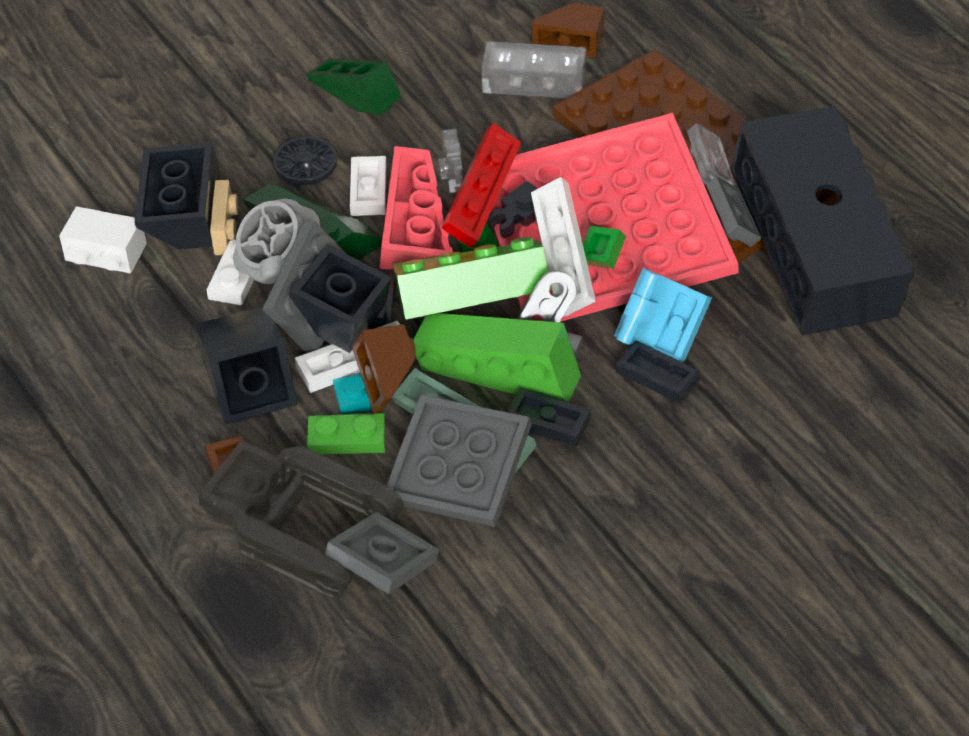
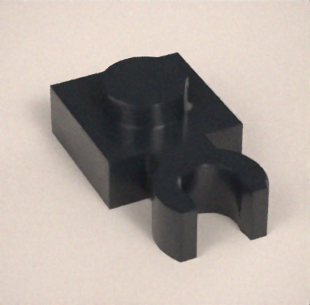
(516, 209)

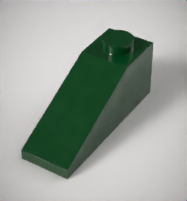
(358, 83)

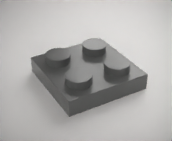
(382, 552)

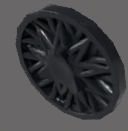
(305, 160)

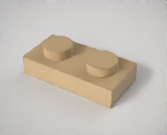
(222, 225)

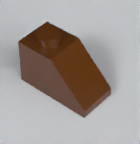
(571, 26)
(383, 362)

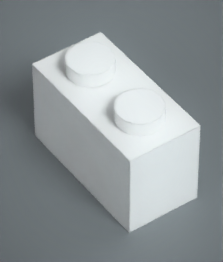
(102, 240)

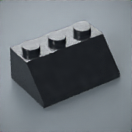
(177, 194)

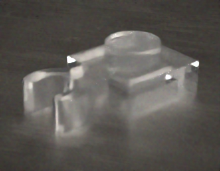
(450, 165)

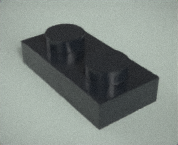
(551, 416)

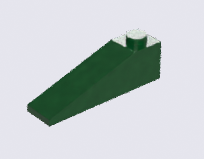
(347, 231)

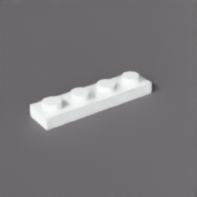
(563, 240)

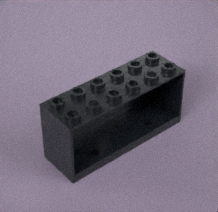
(831, 261)

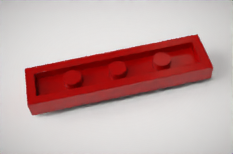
(481, 185)

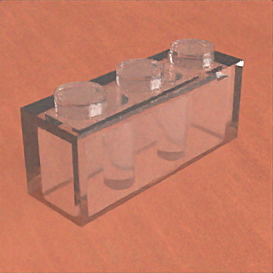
(533, 69)

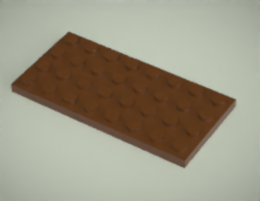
(650, 90)

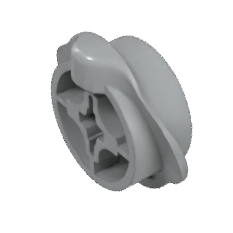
(267, 235)

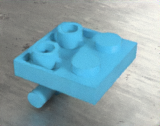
(662, 315)

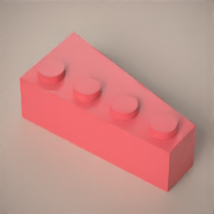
(413, 210)

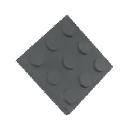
(459, 459)

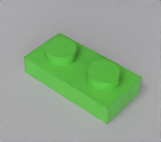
(346, 433)

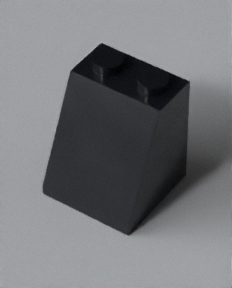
(246, 364)

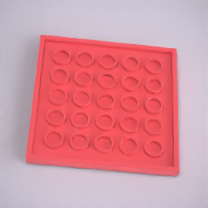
(645, 187)

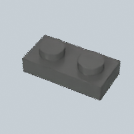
(733, 212)

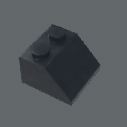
(340, 296)

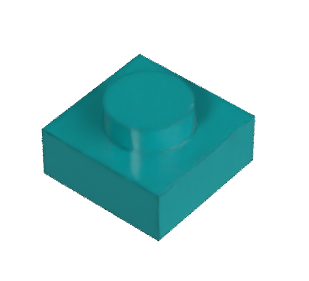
(351, 395)

